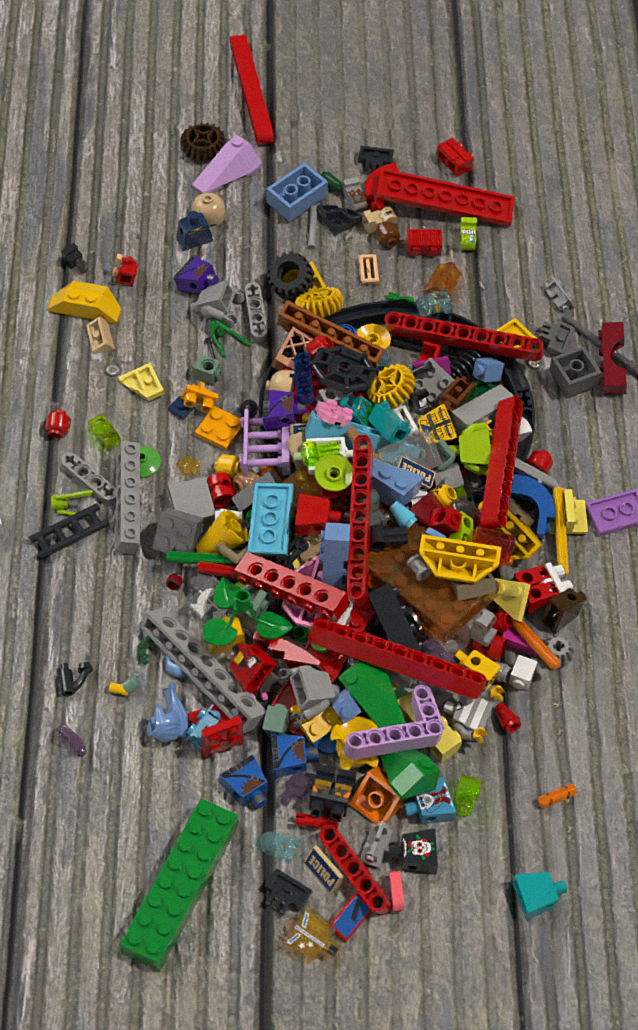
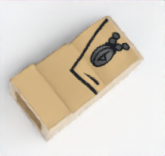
(373, 219)

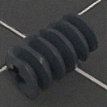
(464, 364)

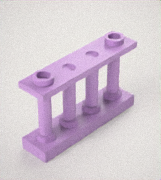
(283, 434)

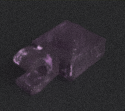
(296, 786)

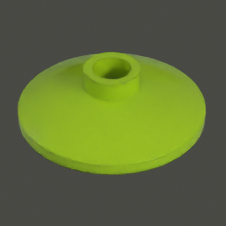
(333, 465)

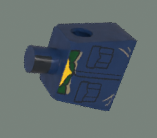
(193, 231)

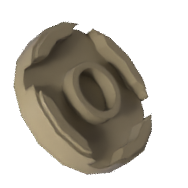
(520, 512)

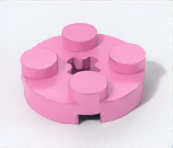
(332, 413)

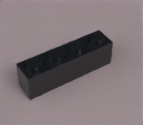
(394, 617)

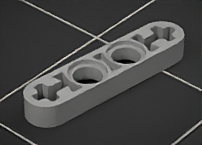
(256, 312)
(89, 478)

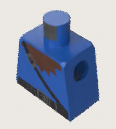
(290, 754)
(246, 782)

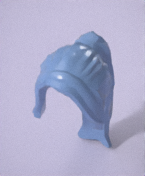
(172, 724)

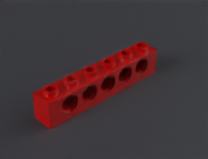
(292, 587)

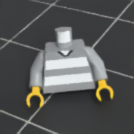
(472, 715)

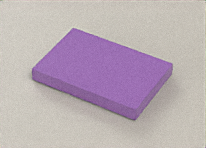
(614, 512)

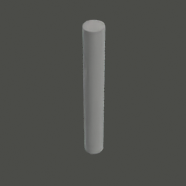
(312, 227)

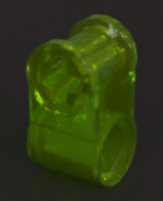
(467, 793)

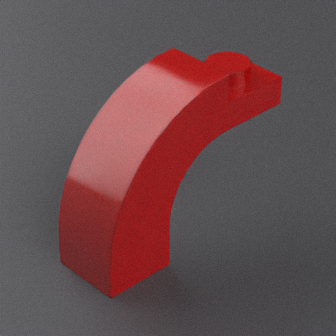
(371, 188)

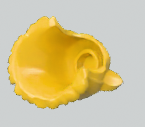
(342, 730)

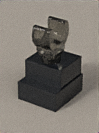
(73, 258)

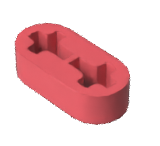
(396, 891)

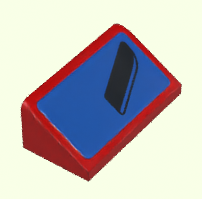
(350, 917)

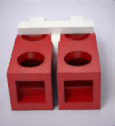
(543, 583)

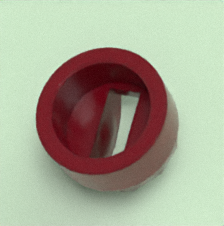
(176, 585)

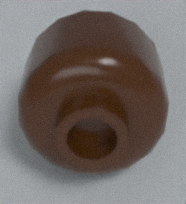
(387, 234)

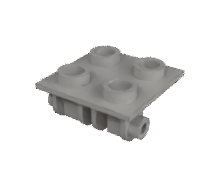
(435, 383)

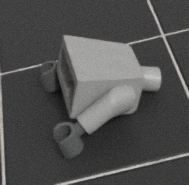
(311, 689)

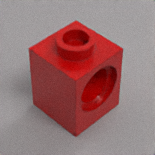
(445, 520)

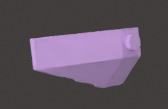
(231, 162)

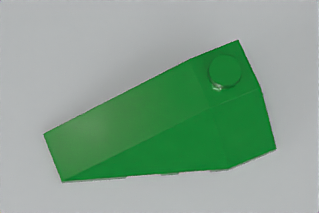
(374, 693)
(410, 772)

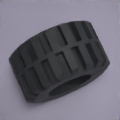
(281, 267)

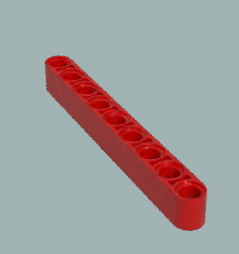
(251, 89)
(473, 334)
(501, 463)
(363, 527)
(397, 658)

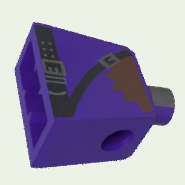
(195, 276)
(280, 409)

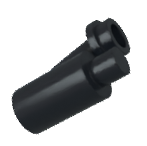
(66, 679)

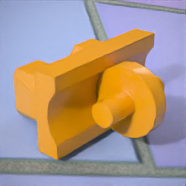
(200, 395)

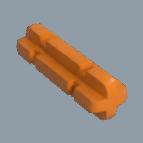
(557, 795)

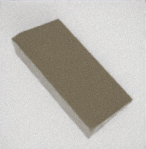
(469, 590)

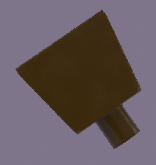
(563, 609)

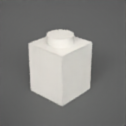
(523, 672)

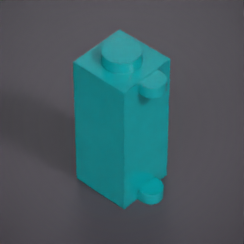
(388, 423)

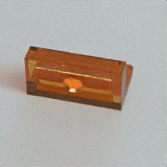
(444, 277)

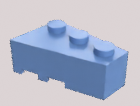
(394, 483)
(334, 554)

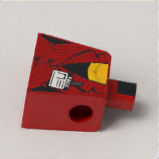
(251, 666)

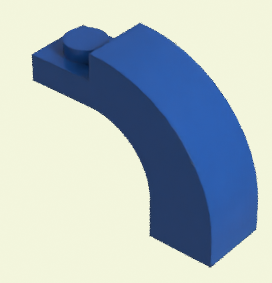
(534, 492)

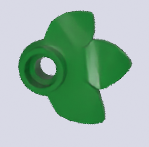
(395, 297)

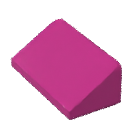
(516, 642)

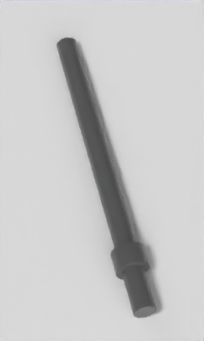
(631, 366)

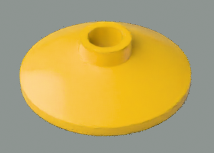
(376, 334)

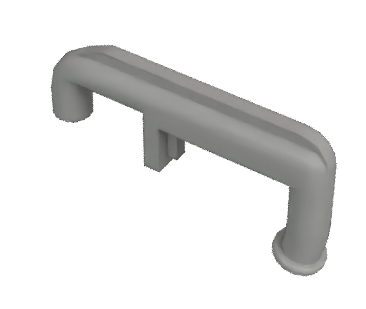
(529, 471)

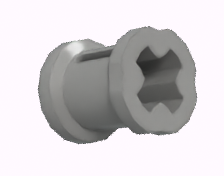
(419, 567)

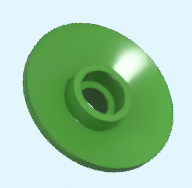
(150, 463)

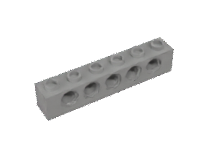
(127, 497)

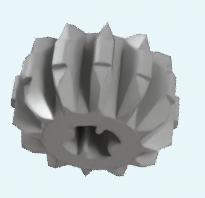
(561, 648)

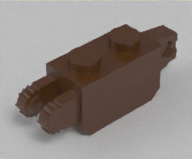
(456, 394)

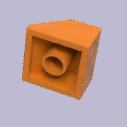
(376, 798)

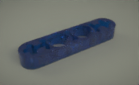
(303, 378)

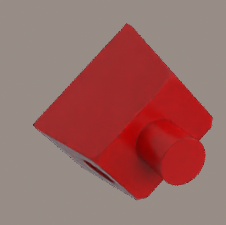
(313, 514)

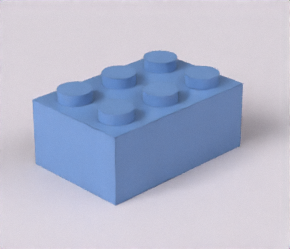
(297, 192)

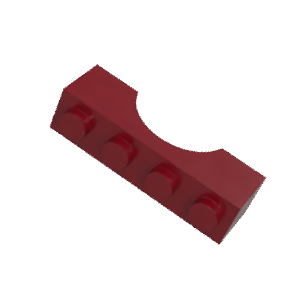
(614, 377)

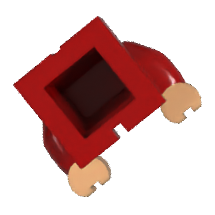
(127, 272)

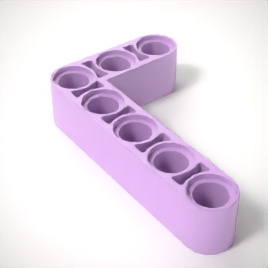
(402, 733)

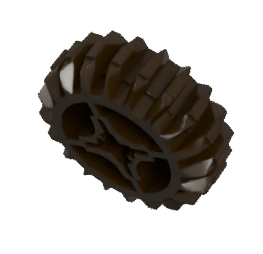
(203, 137)

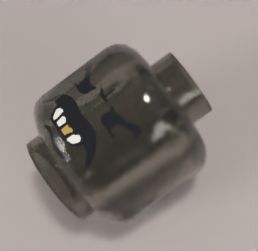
(464, 505)

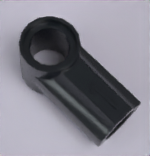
(383, 537)

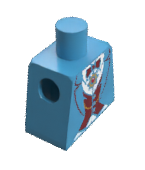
(433, 806)

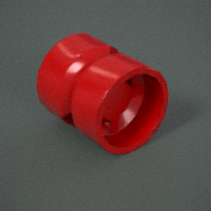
(220, 489)
(494, 649)

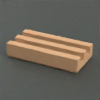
(369, 281)

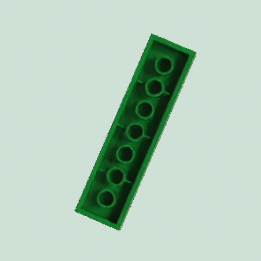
(179, 885)

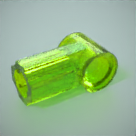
(313, 452)

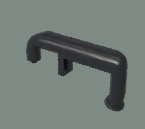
(413, 402)

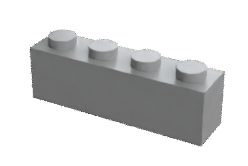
(479, 409)

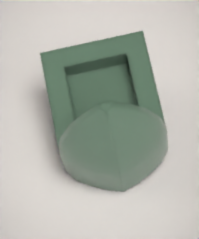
(446, 454)

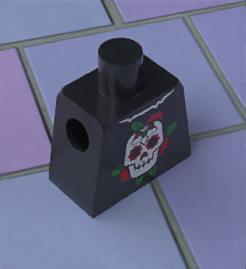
(417, 852)

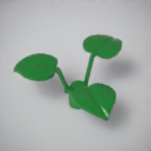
(227, 595)

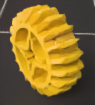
(321, 301)
(392, 385)

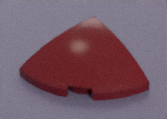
(424, 507)

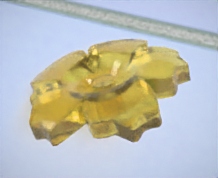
(189, 465)

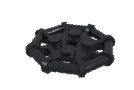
(334, 369)

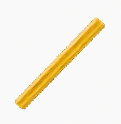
(560, 529)

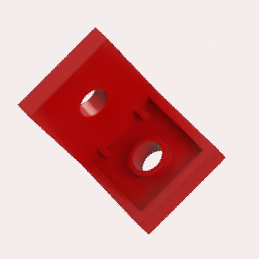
(221, 735)

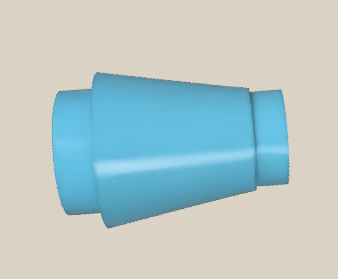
(402, 515)

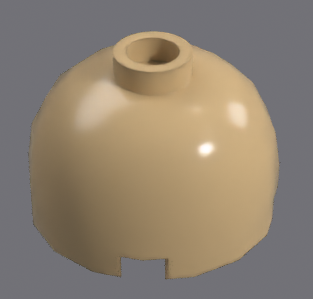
(211, 207)
(281, 381)

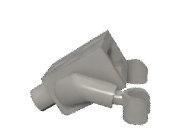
(217, 301)

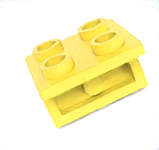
(575, 515)

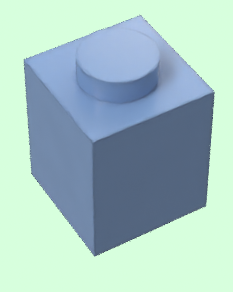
(488, 369)
(346, 705)

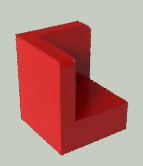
(430, 350)

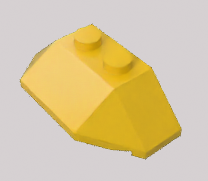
(86, 301)
(525, 539)
(458, 559)

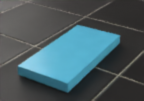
(270, 519)

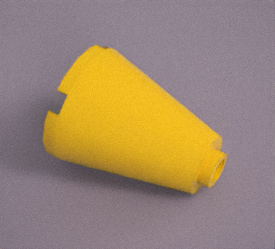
(225, 529)

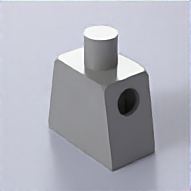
(450, 476)

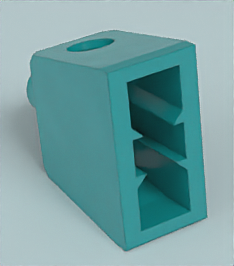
(537, 893)

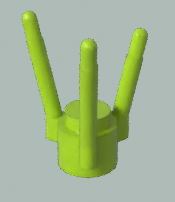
(60, 502)

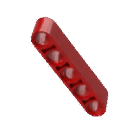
(362, 876)

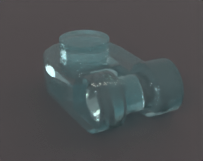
(272, 842)

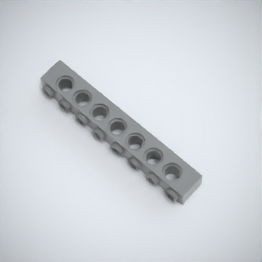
(202, 668)

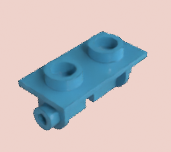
(206, 719)

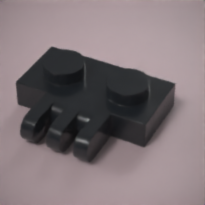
(375, 157)
(286, 892)

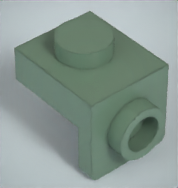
(260, 605)

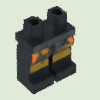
(329, 799)

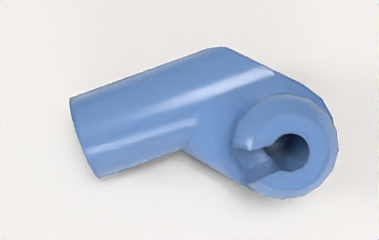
(173, 668)

